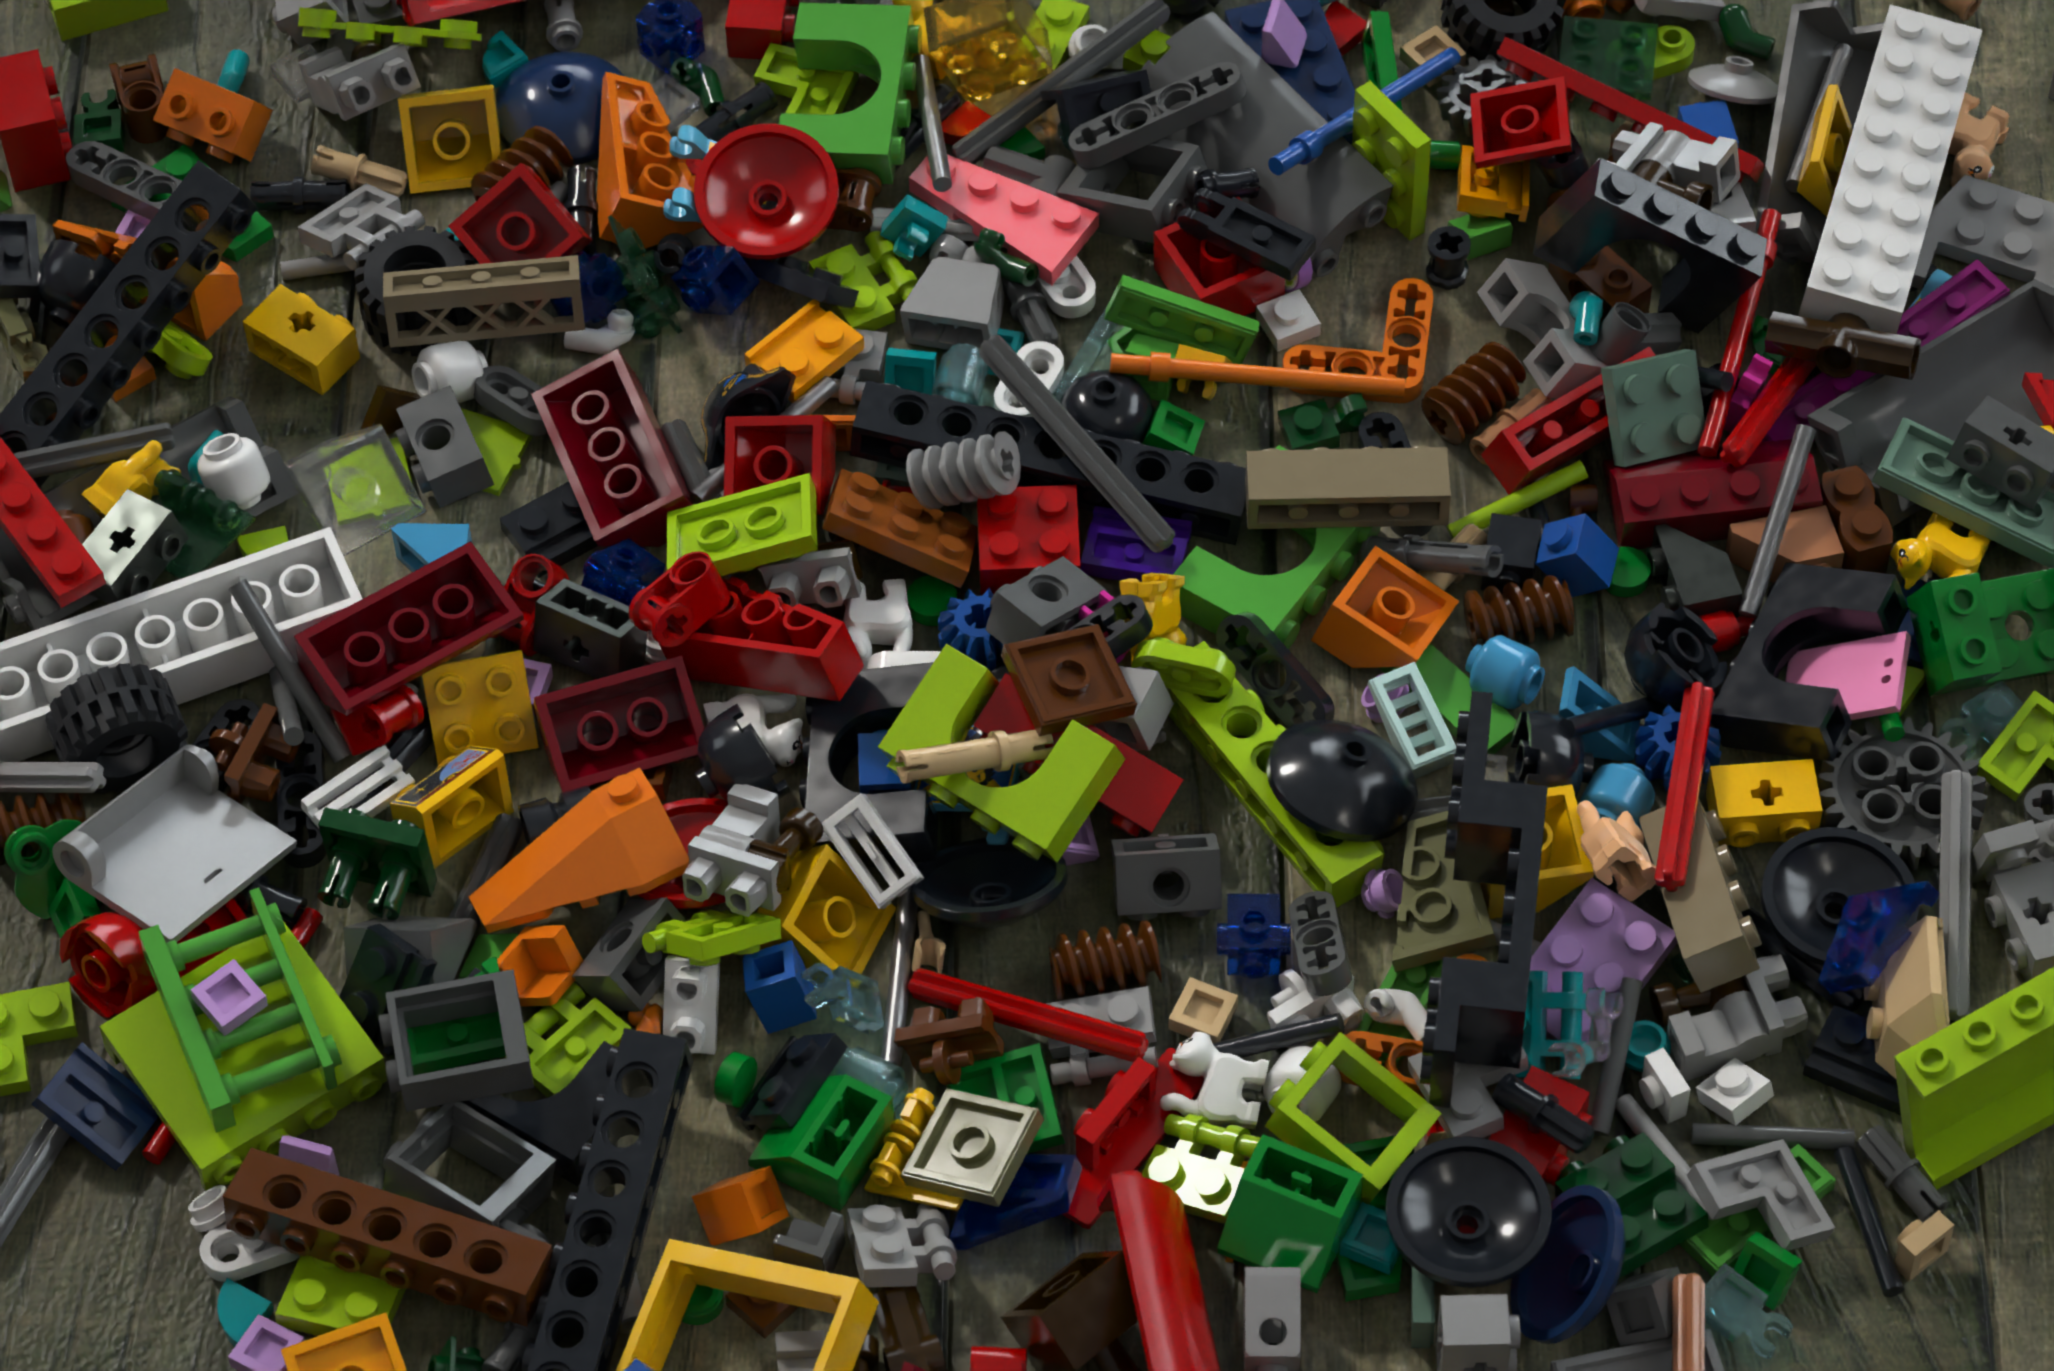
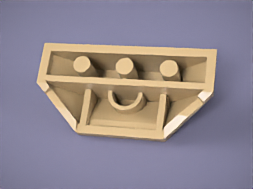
(1909, 994)

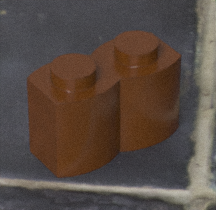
(1859, 523)

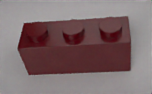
(619, 724)

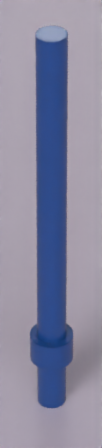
(1310, 144)

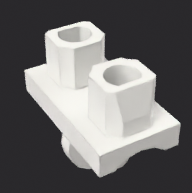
(691, 1003)
(1297, 1005)

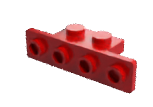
(1124, 1128)

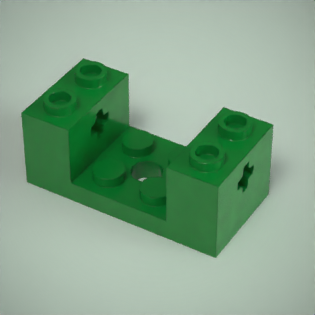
(1965, 635)

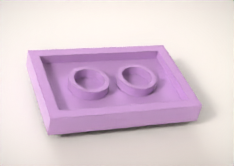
(1606, 942)

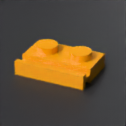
(1492, 189)
(808, 346)

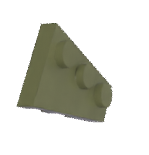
(1435, 912)

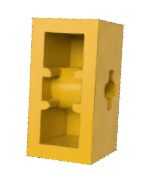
(302, 339)
(1764, 800)

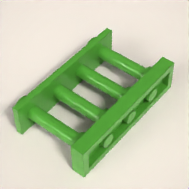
(205, 1046)

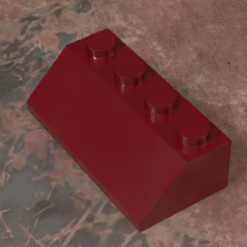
(613, 452)
(1700, 493)
(405, 630)

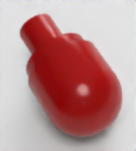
(1727, 628)

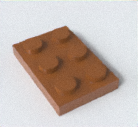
(900, 527)

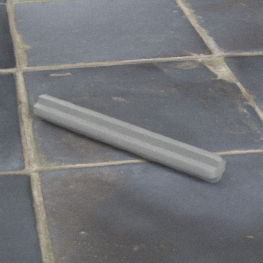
(1956, 886)

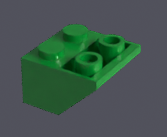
(830, 1141)
(1291, 1211)

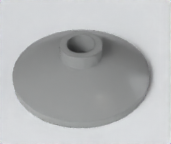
(1734, 82)

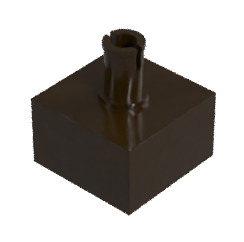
(1078, 1316)

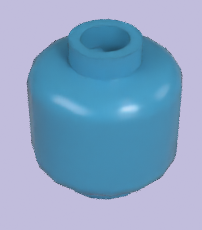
(1505, 670)
(1620, 789)

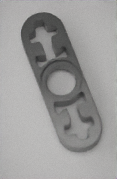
(1309, 949)

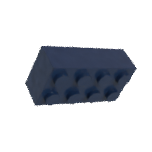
(1321, 72)

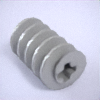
(964, 470)

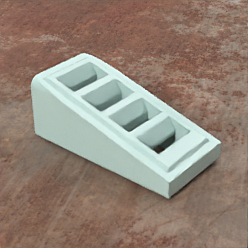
(1429, 714)

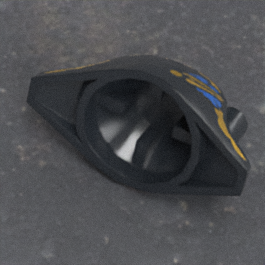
(742, 394)

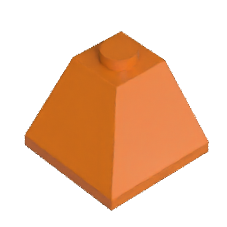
(1384, 615)

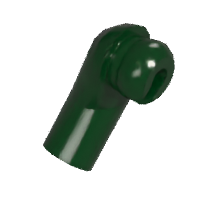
(1739, 33)
(701, 81)
(1010, 267)

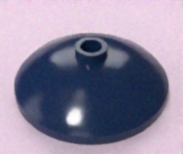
(558, 94)
(1574, 1269)

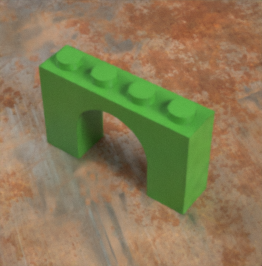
(870, 42)
(1282, 600)

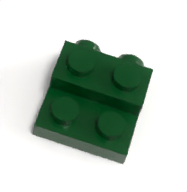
(1651, 1200)

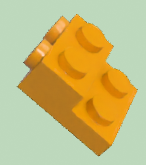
(356, 1347)

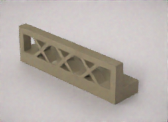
(478, 286)

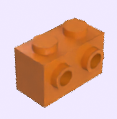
(212, 115)

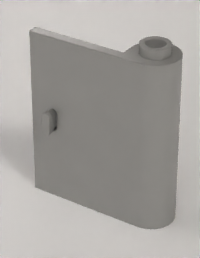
(171, 847)

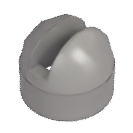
(947, 247)

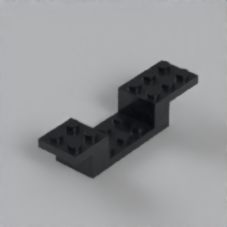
(1495, 839)

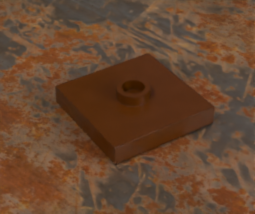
(1068, 679)

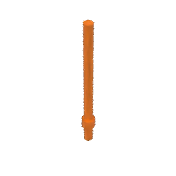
(1161, 367)

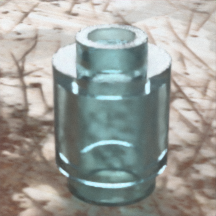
(961, 374)
(873, 1072)

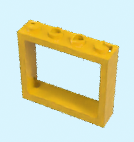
(692, 1264)

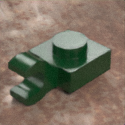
(1317, 426)

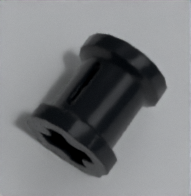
(1448, 252)

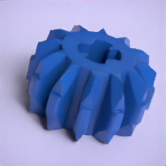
(965, 627)
(1657, 742)

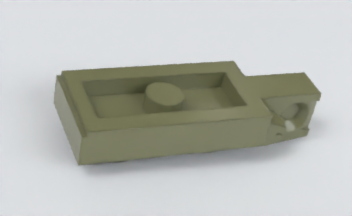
(17, 338)

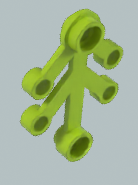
(456, 33)

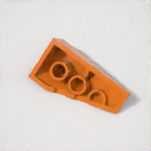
(636, 163)
(211, 302)
(599, 847)

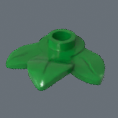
(37, 876)

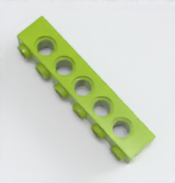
(1243, 767)

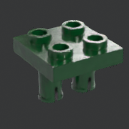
(377, 853)

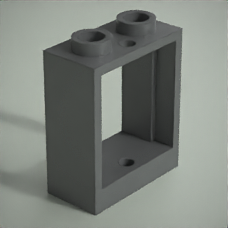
(1131, 216)
(450, 1002)
(455, 1125)

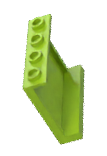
(154, 1059)
(1980, 1083)

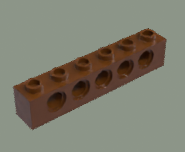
(372, 1216)

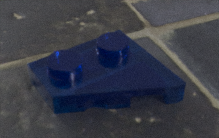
(1871, 933)
(1037, 1193)

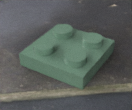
(1653, 407)

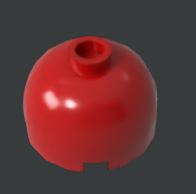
(107, 963)

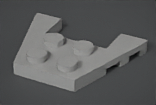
(1992, 224)

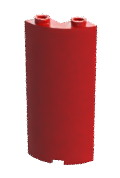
(1161, 1273)

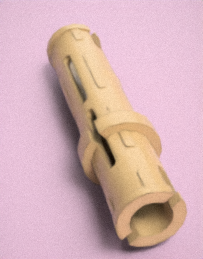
(995, 752)

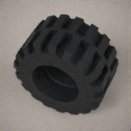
(1483, 30)
(406, 252)
(118, 720)

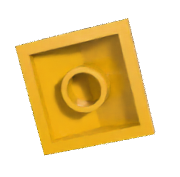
(1825, 150)

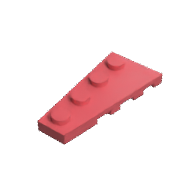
(1033, 222)

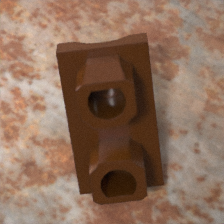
(244, 753)
(949, 1044)

